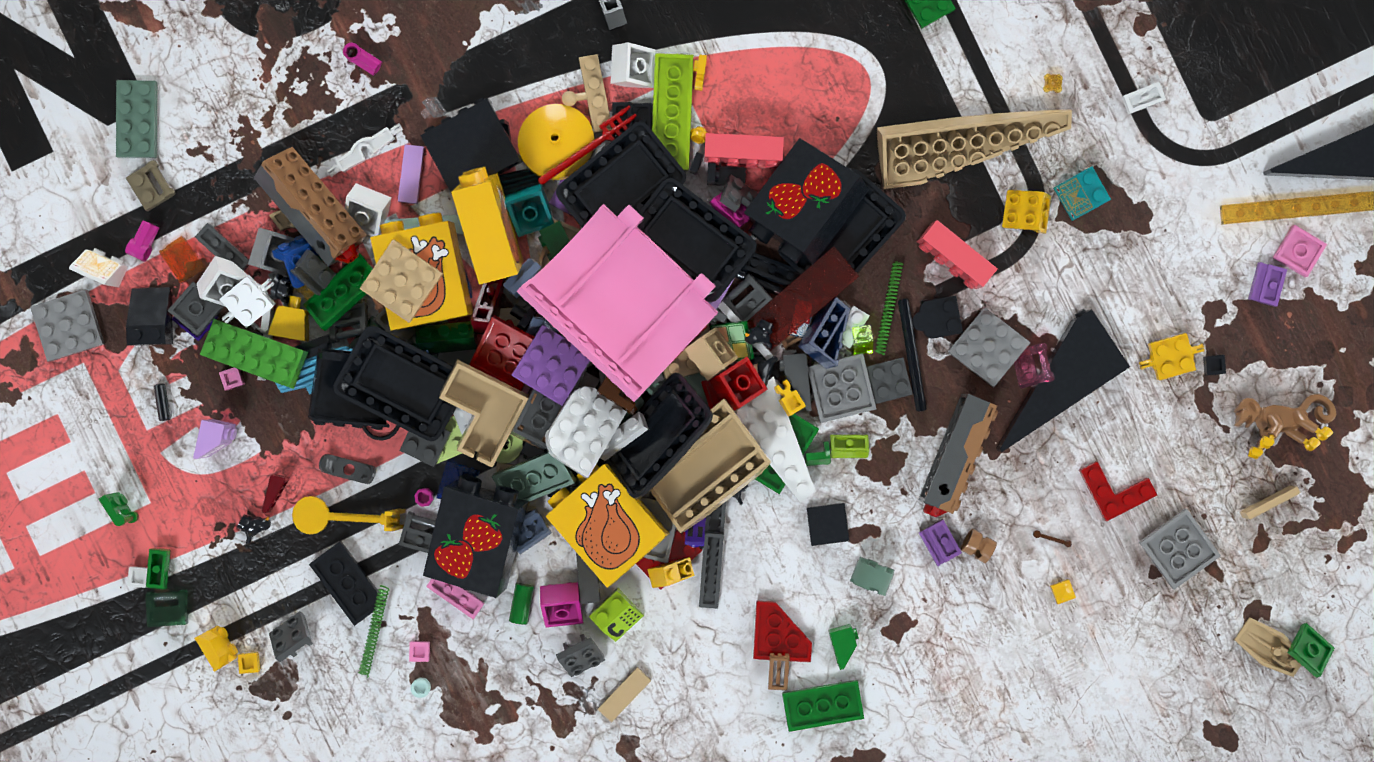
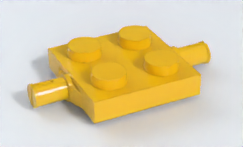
(1171, 356)

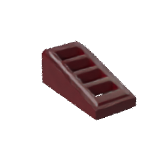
(275, 487)

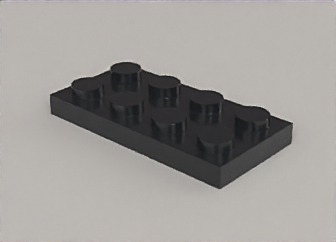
(346, 582)

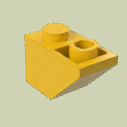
(670, 572)

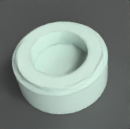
(420, 687)

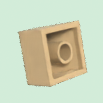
(711, 353)

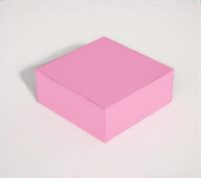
(231, 378)
(419, 651)

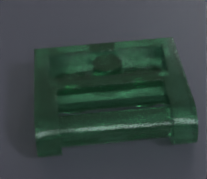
(166, 615)

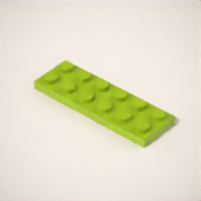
(673, 104)

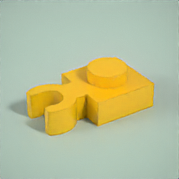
(699, 67)
(791, 401)

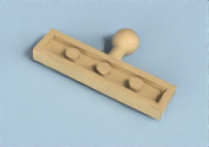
(593, 93)

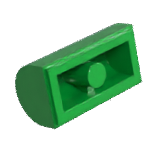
(158, 568)
(521, 603)

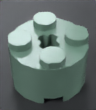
(872, 576)

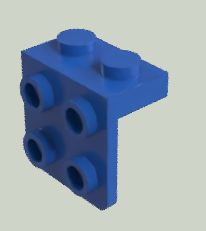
(291, 253)

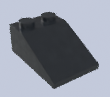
(149, 317)

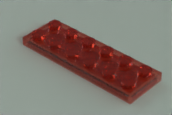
(806, 296)

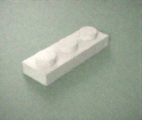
(625, 434)

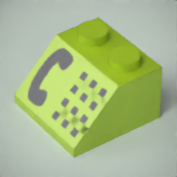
(615, 615)

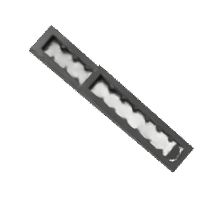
(712, 558)
(587, 579)

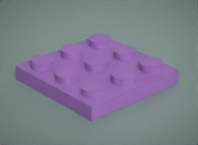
(551, 365)

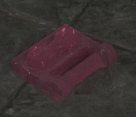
(1026, 366)

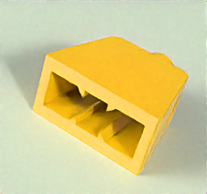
(291, 321)

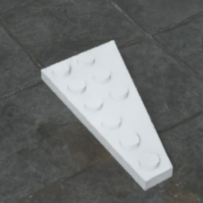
(774, 434)

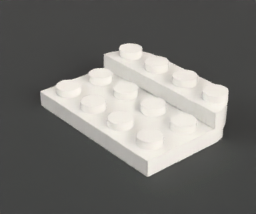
(583, 429)

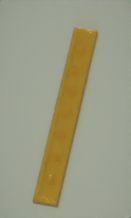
(1297, 208)

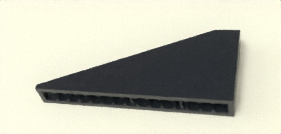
(1342, 159)
(1080, 364)

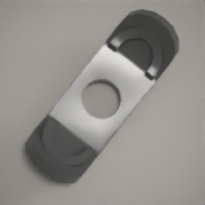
(335, 466)

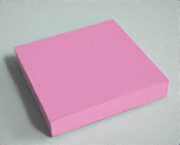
(1299, 251)

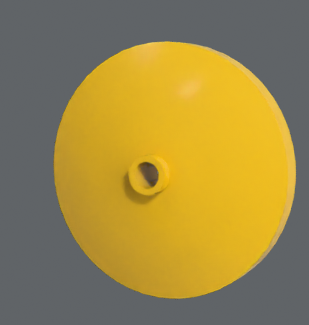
(553, 122)

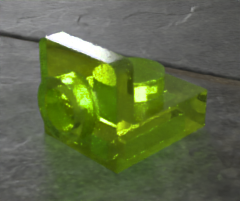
(862, 339)

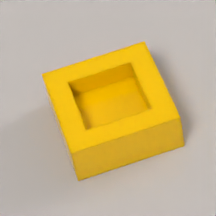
(248, 662)

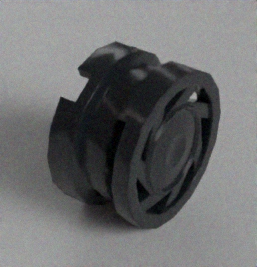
(281, 289)

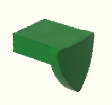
(819, 458)

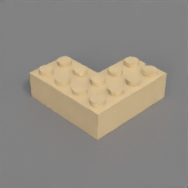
(493, 408)

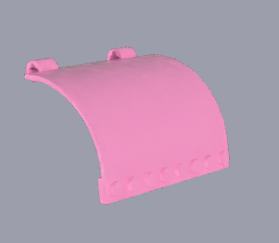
(621, 300)

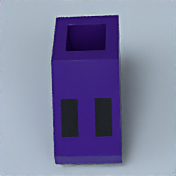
(696, 534)

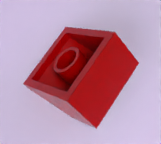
(738, 384)

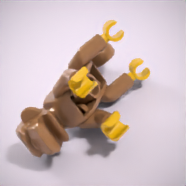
(1278, 419)

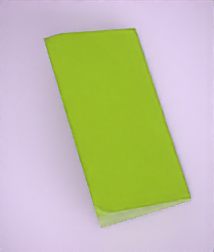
(849, 446)

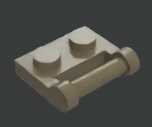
(146, 190)

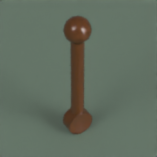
(1037, 534)

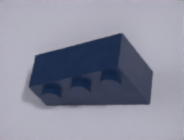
(825, 334)

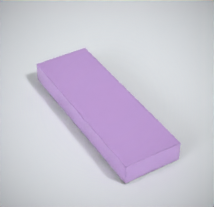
(411, 174)

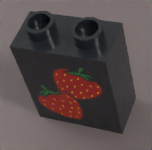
(805, 203)
(475, 536)

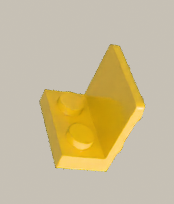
(1027, 210)

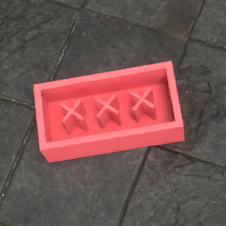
(744, 150)
(956, 255)

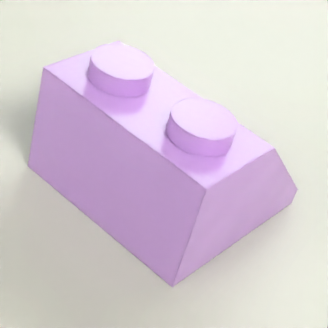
(213, 437)

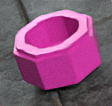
(424, 497)

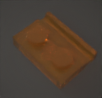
(182, 259)

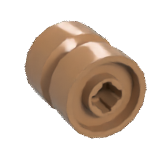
(981, 547)

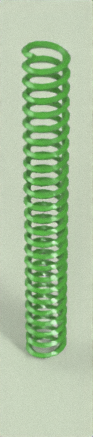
(885, 314)
(371, 634)

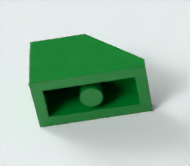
(843, 643)

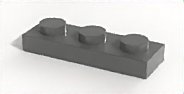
(220, 246)

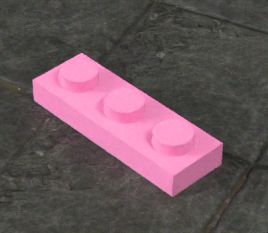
(458, 597)

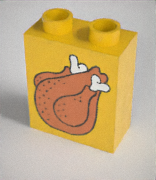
(487, 226)
(439, 246)
(605, 524)

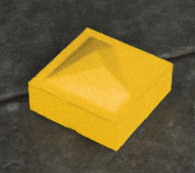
(1062, 591)

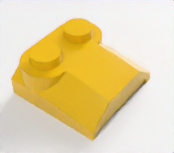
(217, 647)

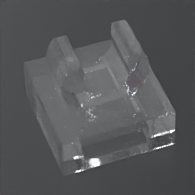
(433, 108)

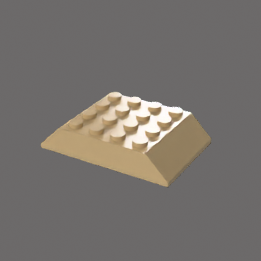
(711, 470)

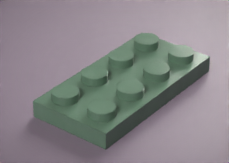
(136, 119)
(535, 477)

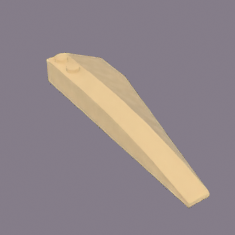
(936, 147)

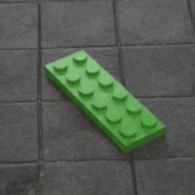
(254, 353)

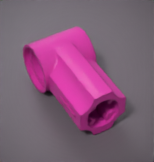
(362, 59)
(141, 244)

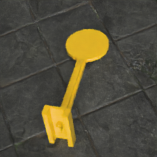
(313, 515)

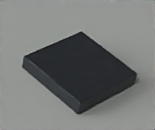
(827, 524)

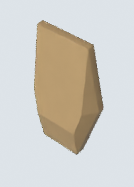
(1267, 647)

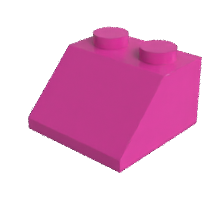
(561, 604)

